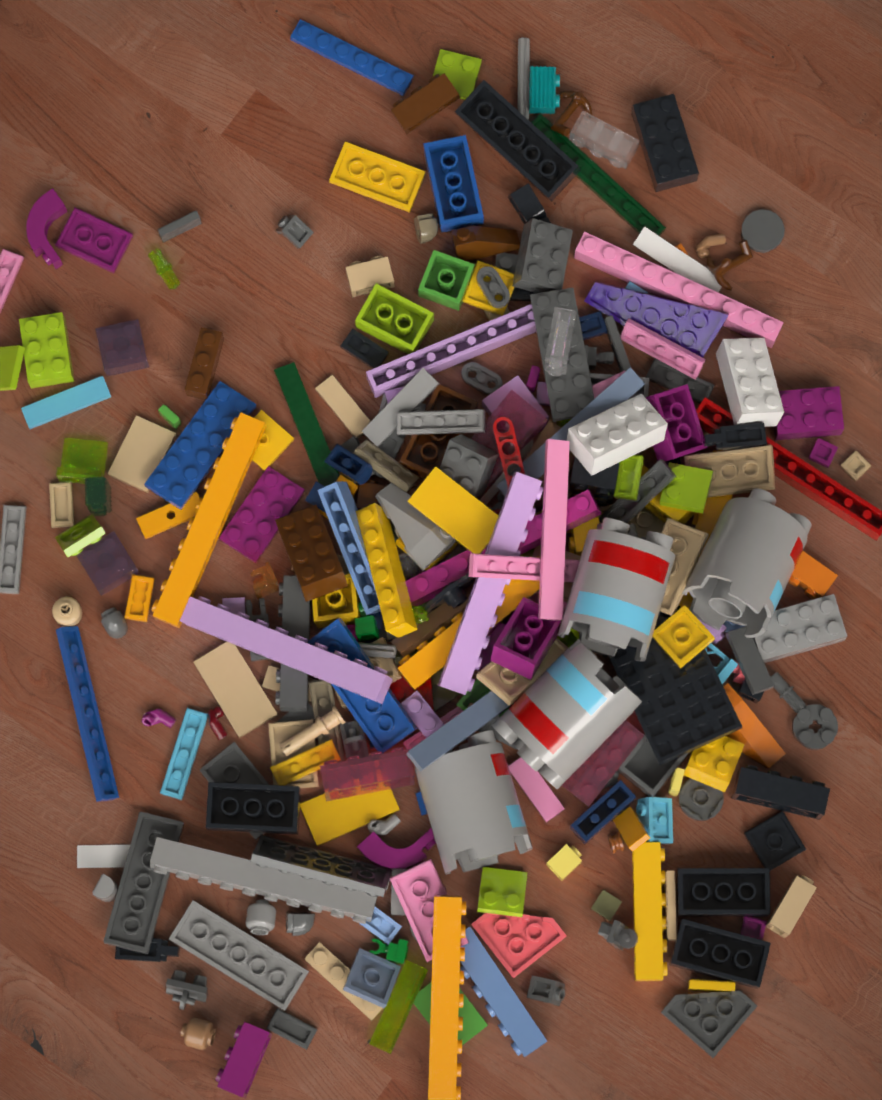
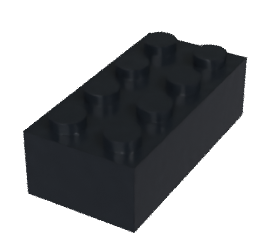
(664, 142)
(781, 793)
(253, 808)
(723, 891)
(720, 953)

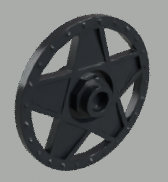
(452, 594)

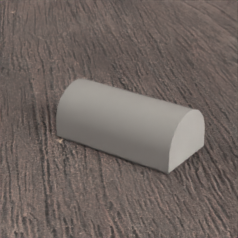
(105, 889)

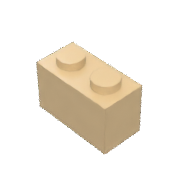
(365, 275)

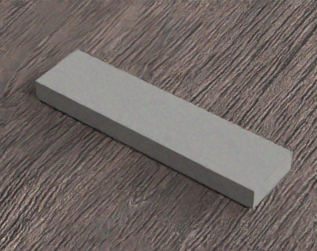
(405, 401)
(441, 422)
(12, 548)

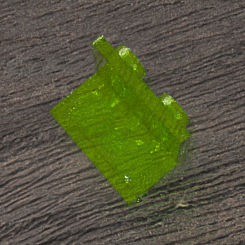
(82, 460)

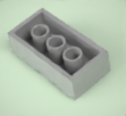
(801, 629)

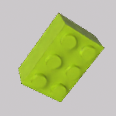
(394, 319)
(46, 350)

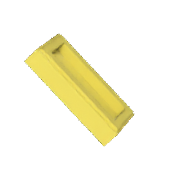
(676, 782)

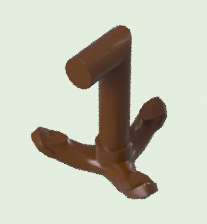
(577, 99)
(728, 264)

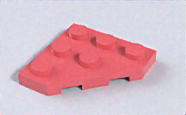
(518, 940)

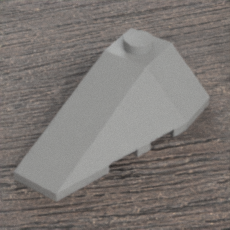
(421, 536)

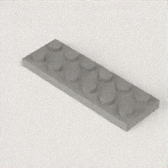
(239, 955)

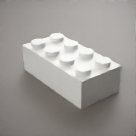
(749, 381)
(616, 434)

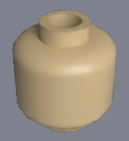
(69, 618)

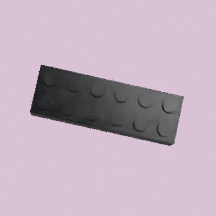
(517, 140)

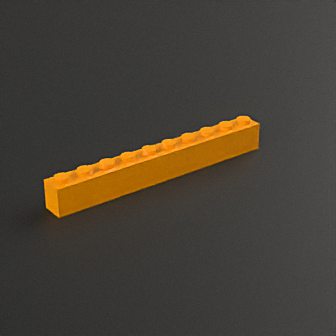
(210, 519)
(446, 997)

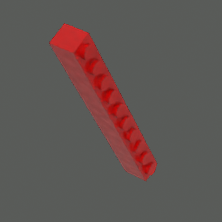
(805, 478)

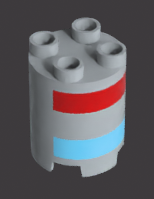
(747, 563)
(618, 589)
(566, 714)
(473, 805)

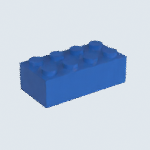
(453, 183)

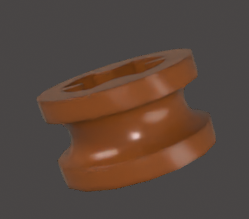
(615, 842)

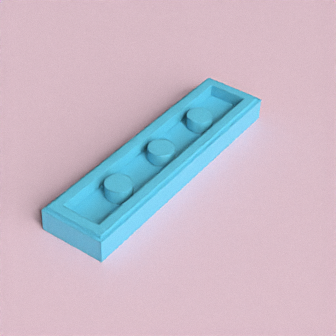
(66, 402)
(184, 754)

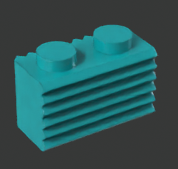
(543, 90)

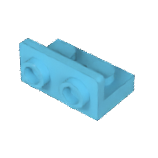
(656, 818)

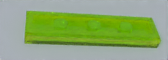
(398, 1006)

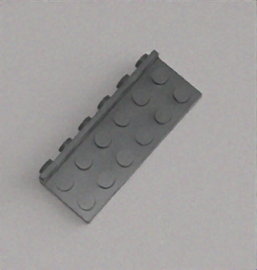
(321, 865)

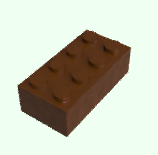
(428, 450)
(311, 553)

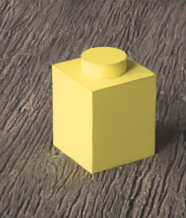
(564, 861)

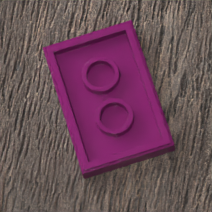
(94, 240)

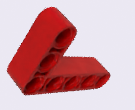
(507, 459)

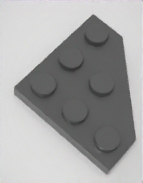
(709, 1017)

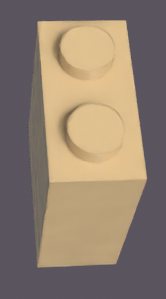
(791, 906)

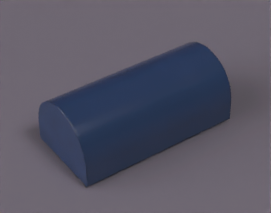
(349, 464)

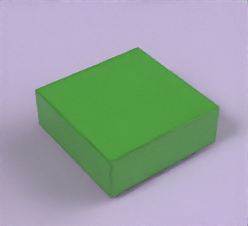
(169, 416)

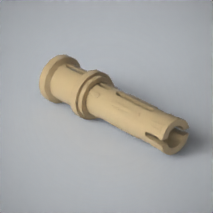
(321, 725)

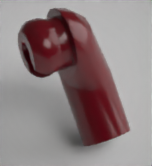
(215, 724)

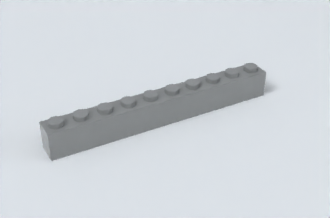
(244, 875)

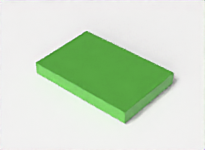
(472, 1020)

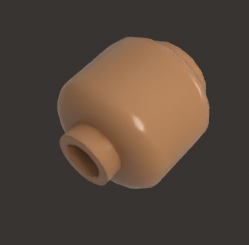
(198, 1033)

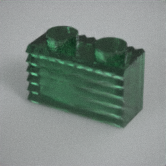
(98, 496)

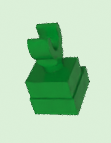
(366, 626)
(395, 952)

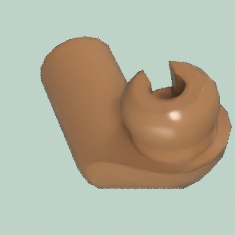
(707, 242)

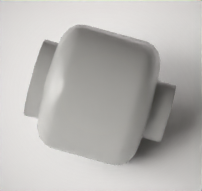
(260, 917)

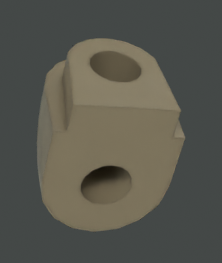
(425, 227)

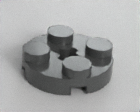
(806, 736)

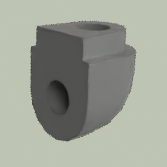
(114, 623)
(299, 922)

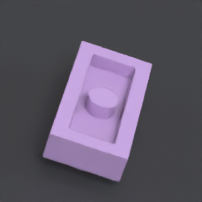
(422, 714)

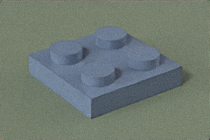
(371, 978)

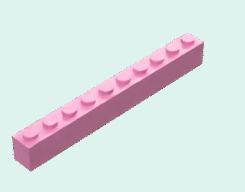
(673, 286)

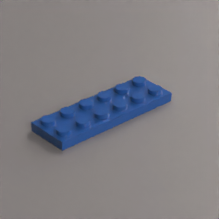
(198, 446)
(382, 723)

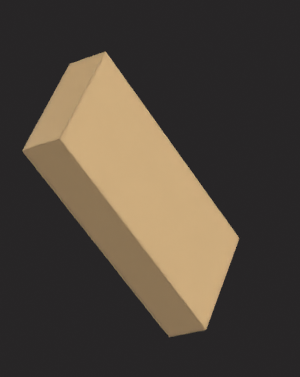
(61, 504)

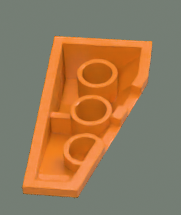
(757, 740)

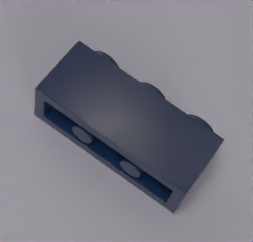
(602, 812)

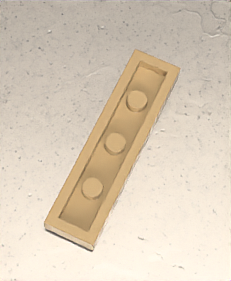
(336, 973)

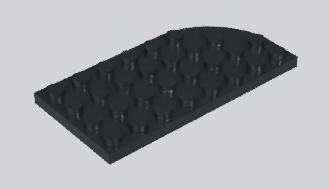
(678, 705)

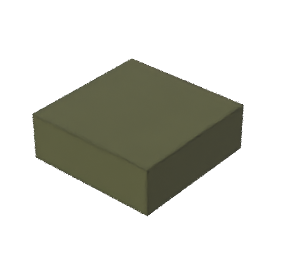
(606, 905)

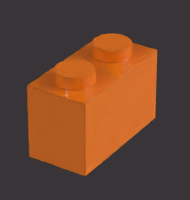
(812, 576)

